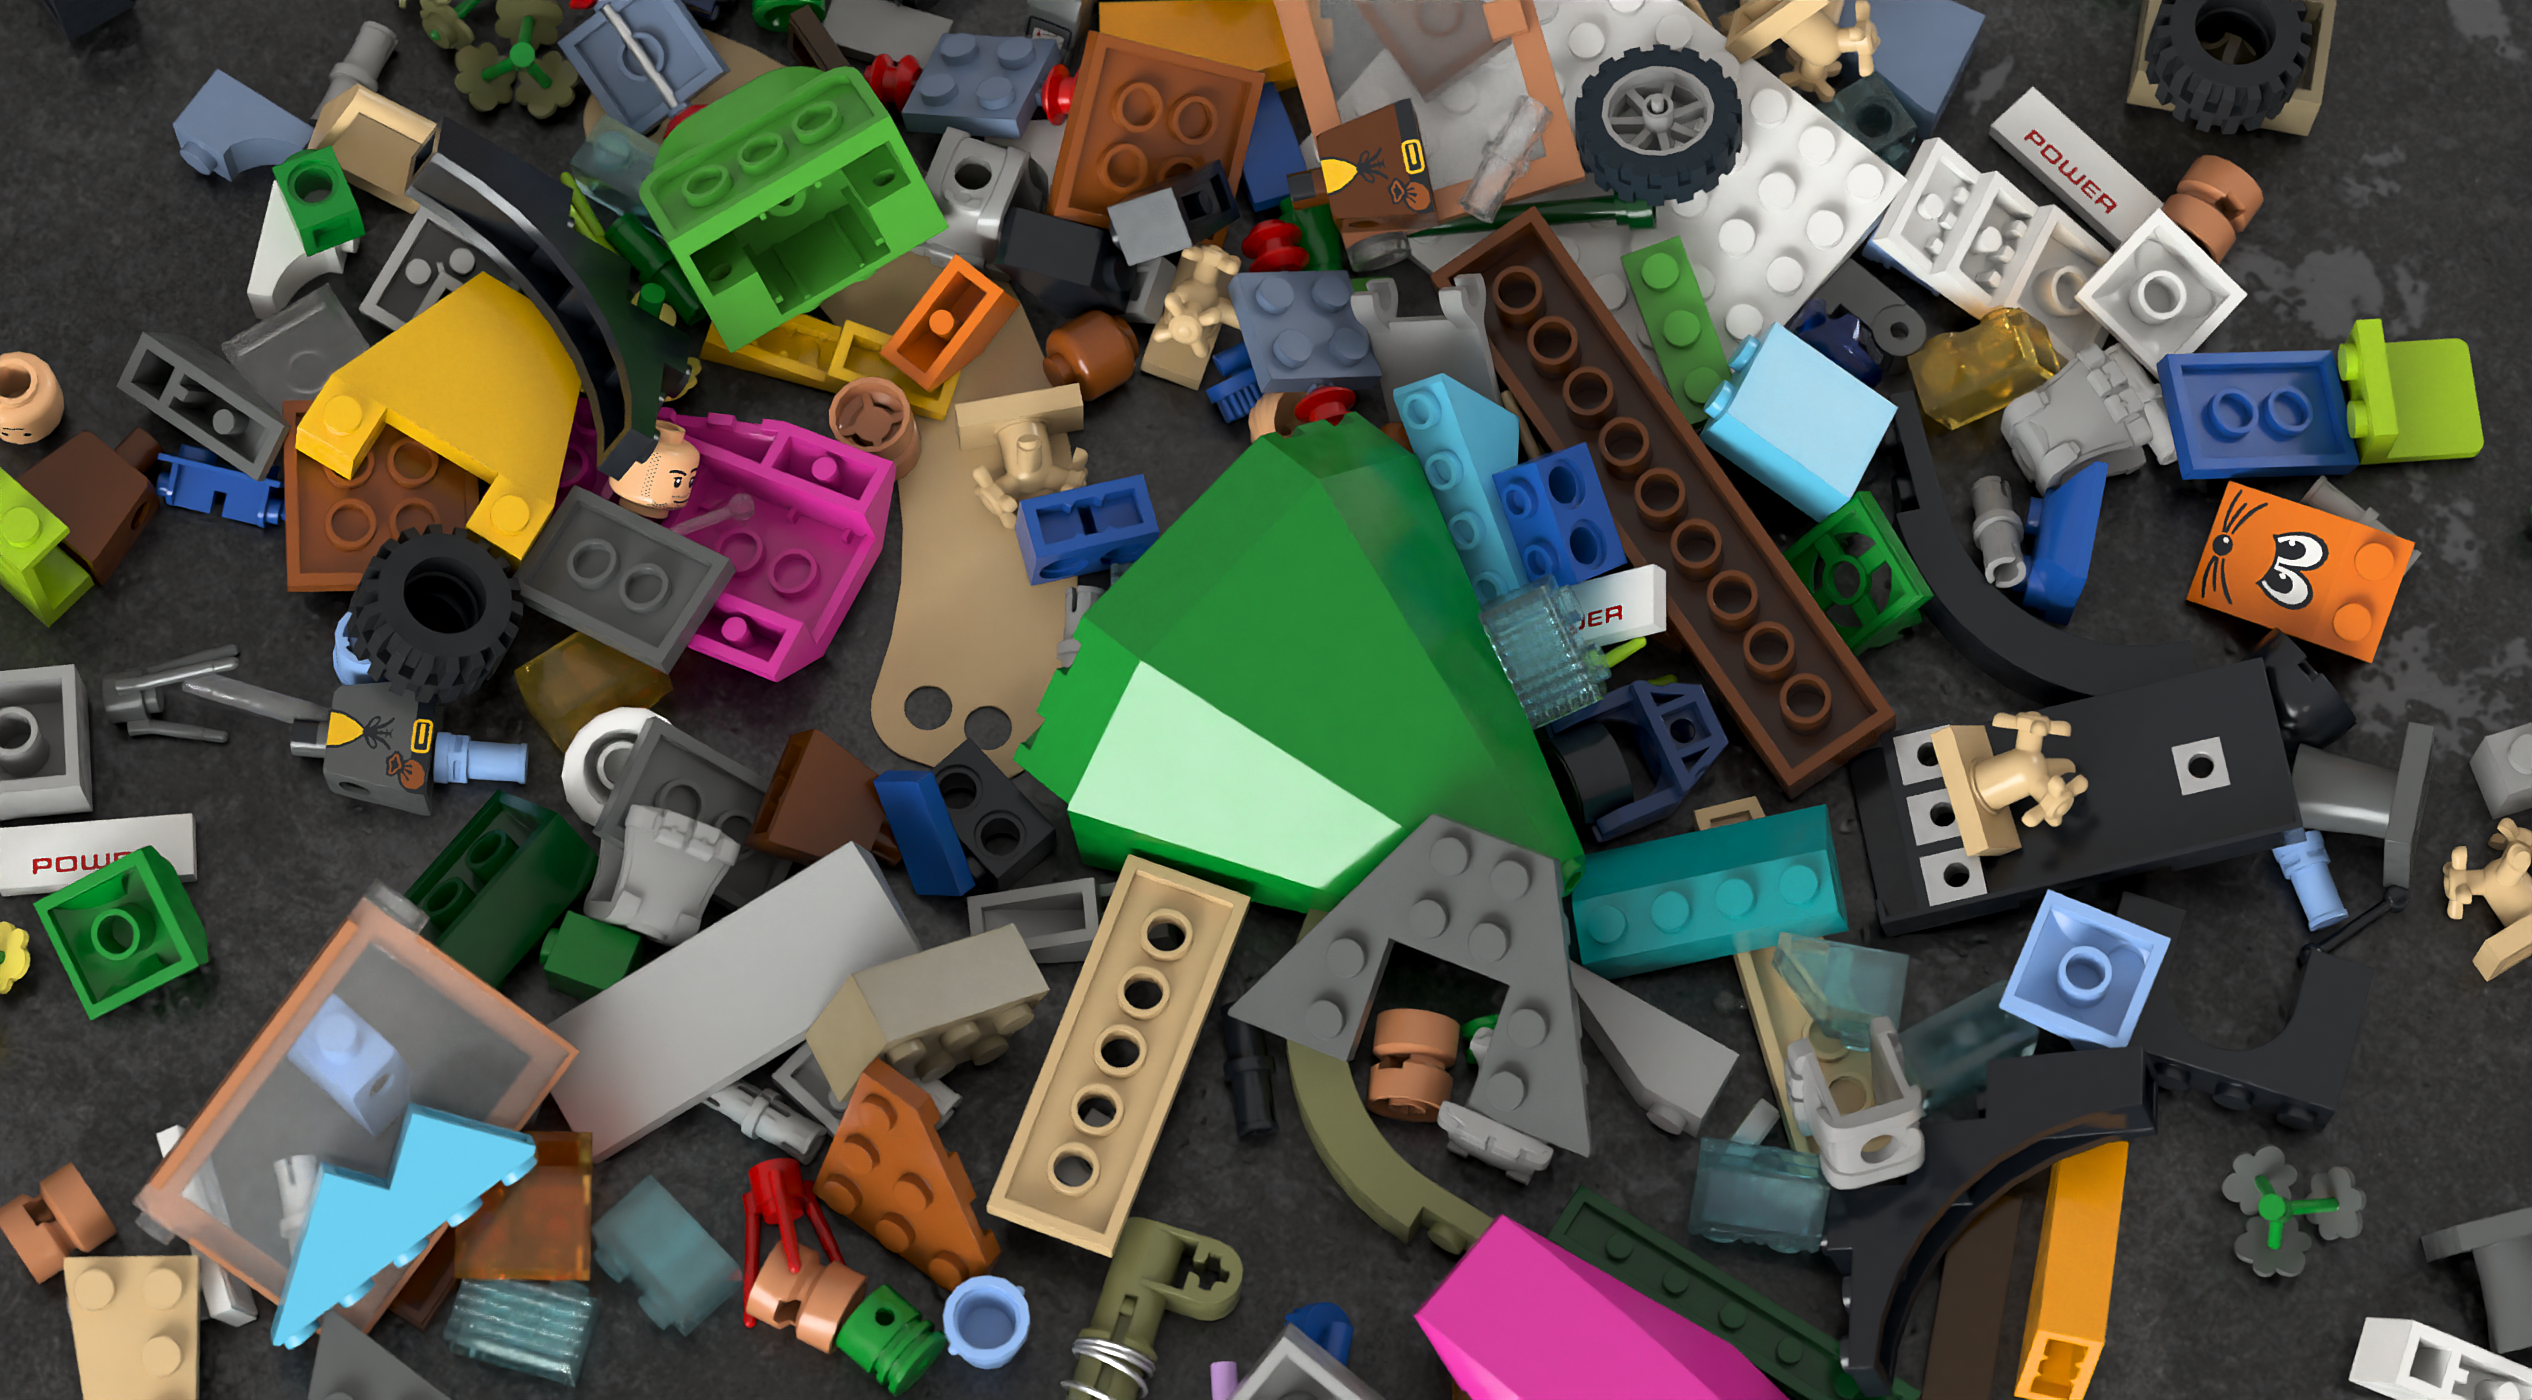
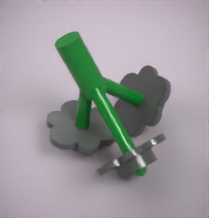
(2262, 1187)

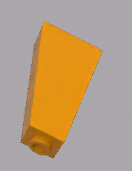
(1219, 30)
(2073, 1275)

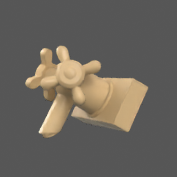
(1811, 33)
(1192, 316)
(1023, 429)
(1986, 784)
(2506, 889)

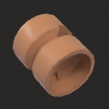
(2214, 204)
(878, 420)
(1413, 1056)
(55, 1222)
(812, 1300)

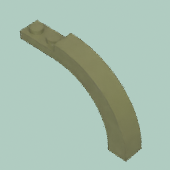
(1363, 1159)

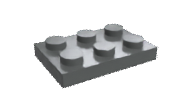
(622, 579)
(696, 781)

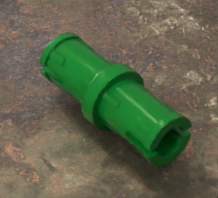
(655, 265)

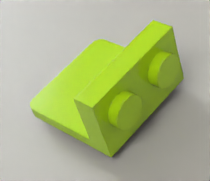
(2409, 397)

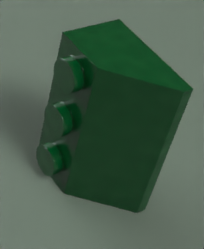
(502, 885)

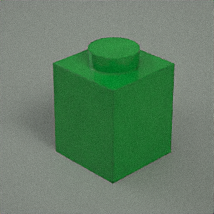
(589, 956)

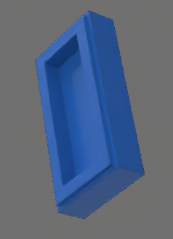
(924, 832)

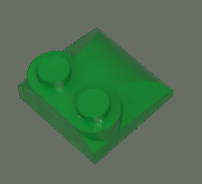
(124, 930)

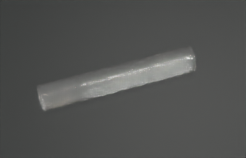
(254, 698)

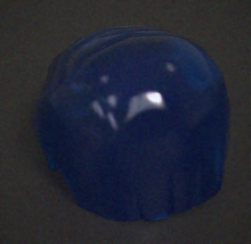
(1836, 340)

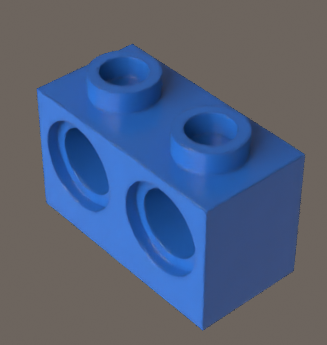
(1560, 516)
(1085, 529)

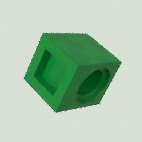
(324, 222)

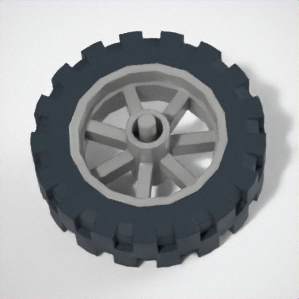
(1650, 164)

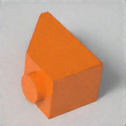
(949, 325)

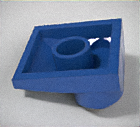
(2062, 543)

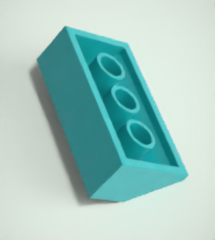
(1708, 894)

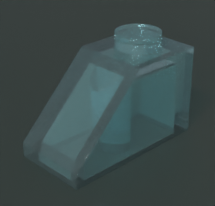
(1842, 984)

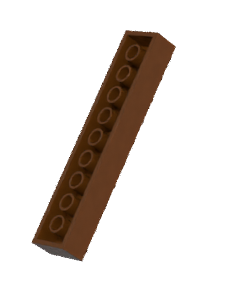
(1726, 581)

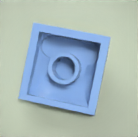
(2084, 974)

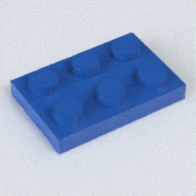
(2257, 414)

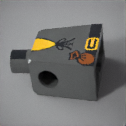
(376, 745)

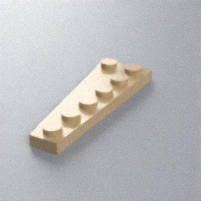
(136, 1326)

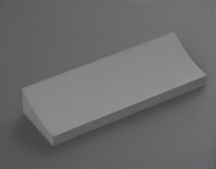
(725, 999)

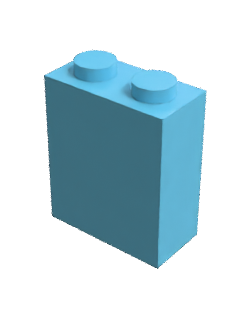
(1796, 421)

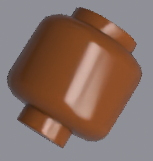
(1091, 351)

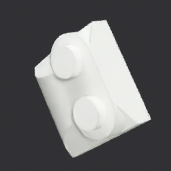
(2159, 292)

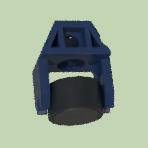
(1592, 769)

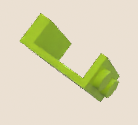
(30, 560)

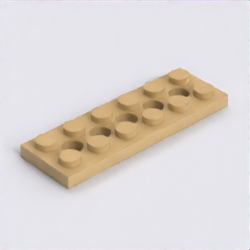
(1140, 1093)

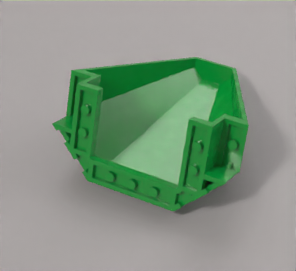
(1294, 685)

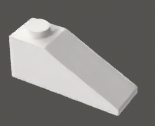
(2426, 1364)

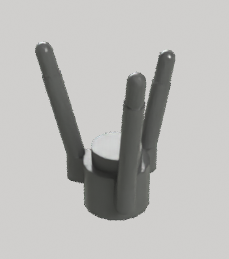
(138, 692)

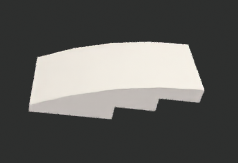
(1992, 246)

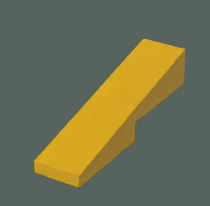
(827, 359)

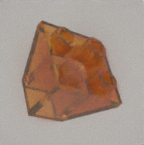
(537, 1223)

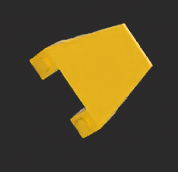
(473, 383)

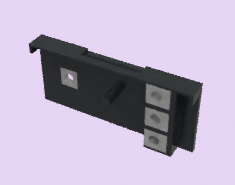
(2130, 820)

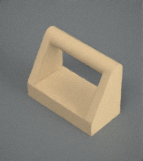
(368, 151)

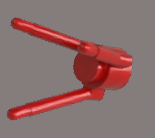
(779, 1196)

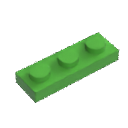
(1677, 325)

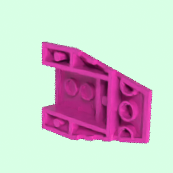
(799, 554)
(1548, 1326)

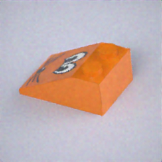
(2300, 571)

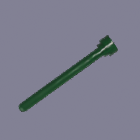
(1558, 212)

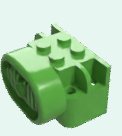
(786, 197)

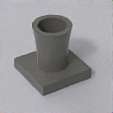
(2370, 798)
(2504, 1267)

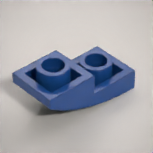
(1270, 153)

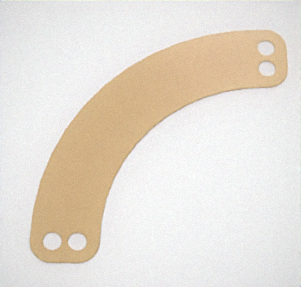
(964, 592)

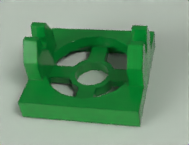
(1828, 539)

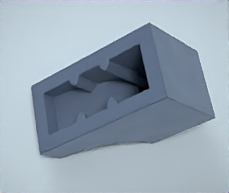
(236, 129)

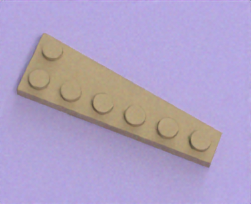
(1783, 1019)

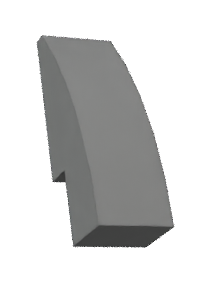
(1055, 918)

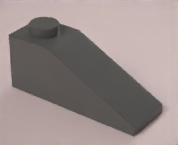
(205, 400)

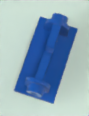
(199, 477)

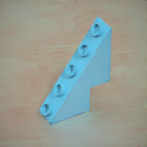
(1460, 446)
(367, 1221)

